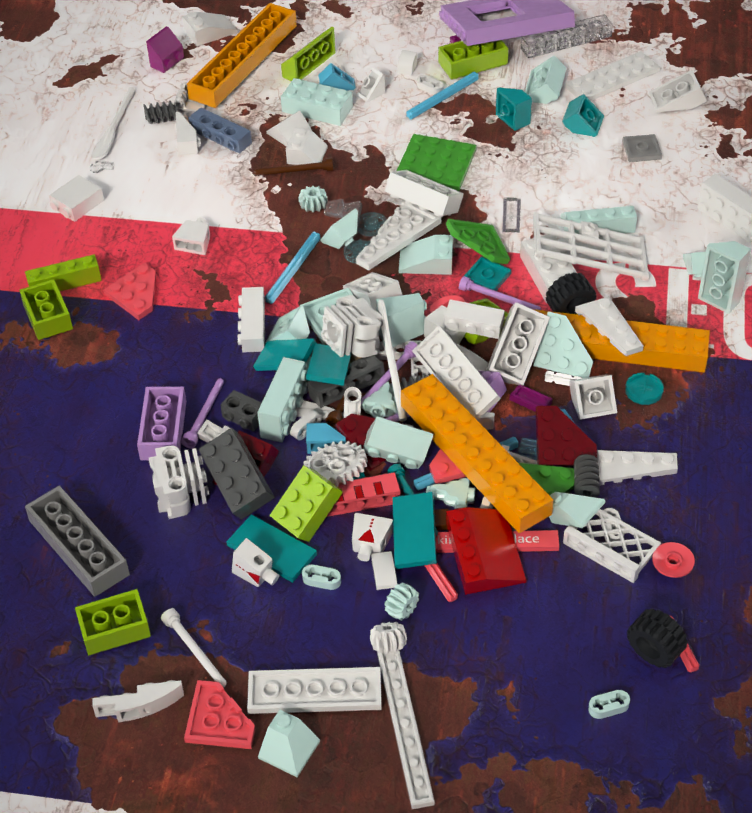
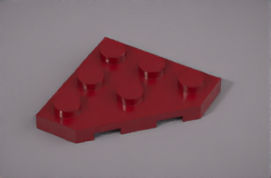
(355, 429)
(559, 438)

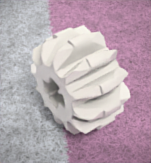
(388, 637)

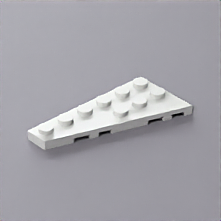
(396, 233)

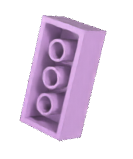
(161, 419)

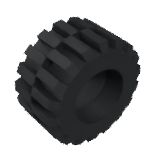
(570, 292)
(657, 638)

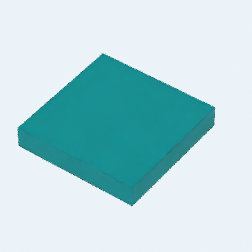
(488, 274)

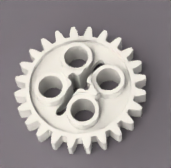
(338, 462)

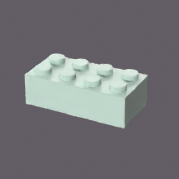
(317, 101)
(282, 400)

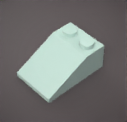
(428, 256)

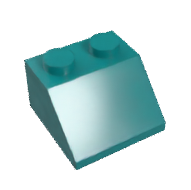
(513, 107)
(583, 117)

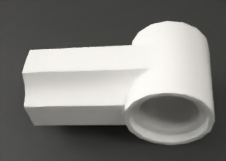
(352, 407)

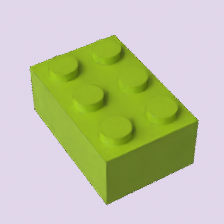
(46, 309)
(306, 503)
(112, 622)

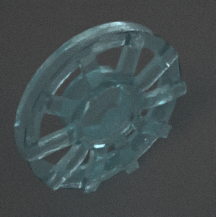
(370, 223)
(356, 250)

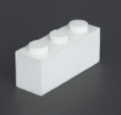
(474, 319)

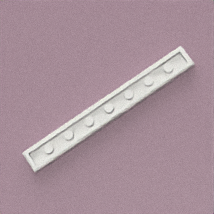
(406, 730)

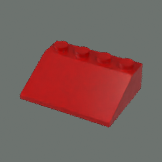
(484, 549)

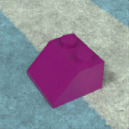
(164, 50)

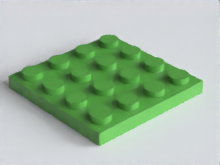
(438, 159)

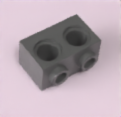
(241, 410)

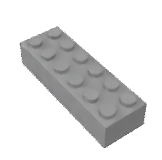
(77, 541)

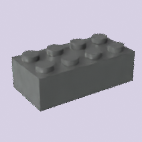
(236, 473)

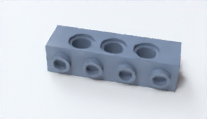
(220, 130)

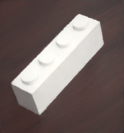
(252, 319)

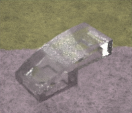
(339, 209)

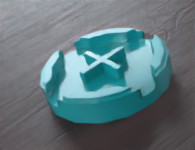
(644, 388)

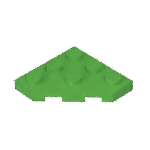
(480, 238)
(551, 478)

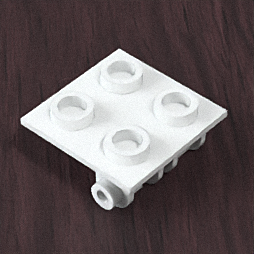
(183, 102)

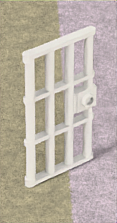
(589, 234)

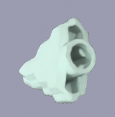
(381, 402)
(454, 493)

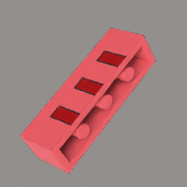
(366, 494)

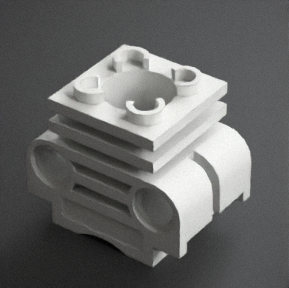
(351, 327)
(176, 480)

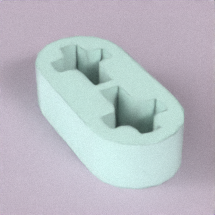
(321, 577)
(609, 704)

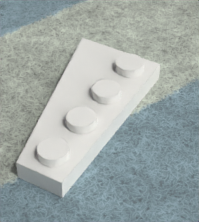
(611, 323)
(630, 464)

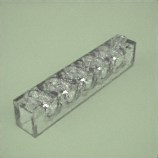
(584, 32)

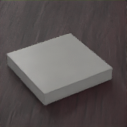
(642, 148)

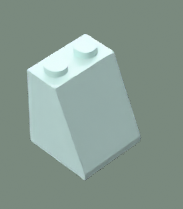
(404, 317)

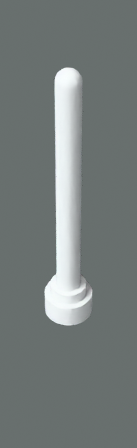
(172, 619)

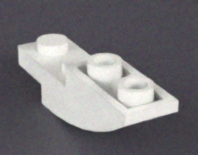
(147, 701)

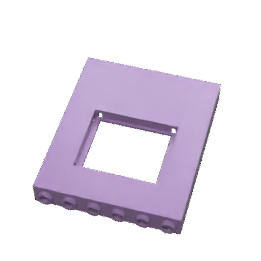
(531, 18)

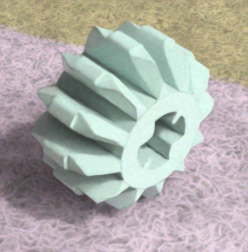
(312, 199)
(401, 601)

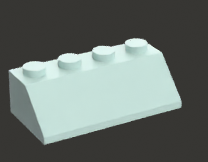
(616, 219)
(724, 274)

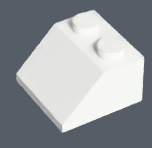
(305, 147)
(593, 396)

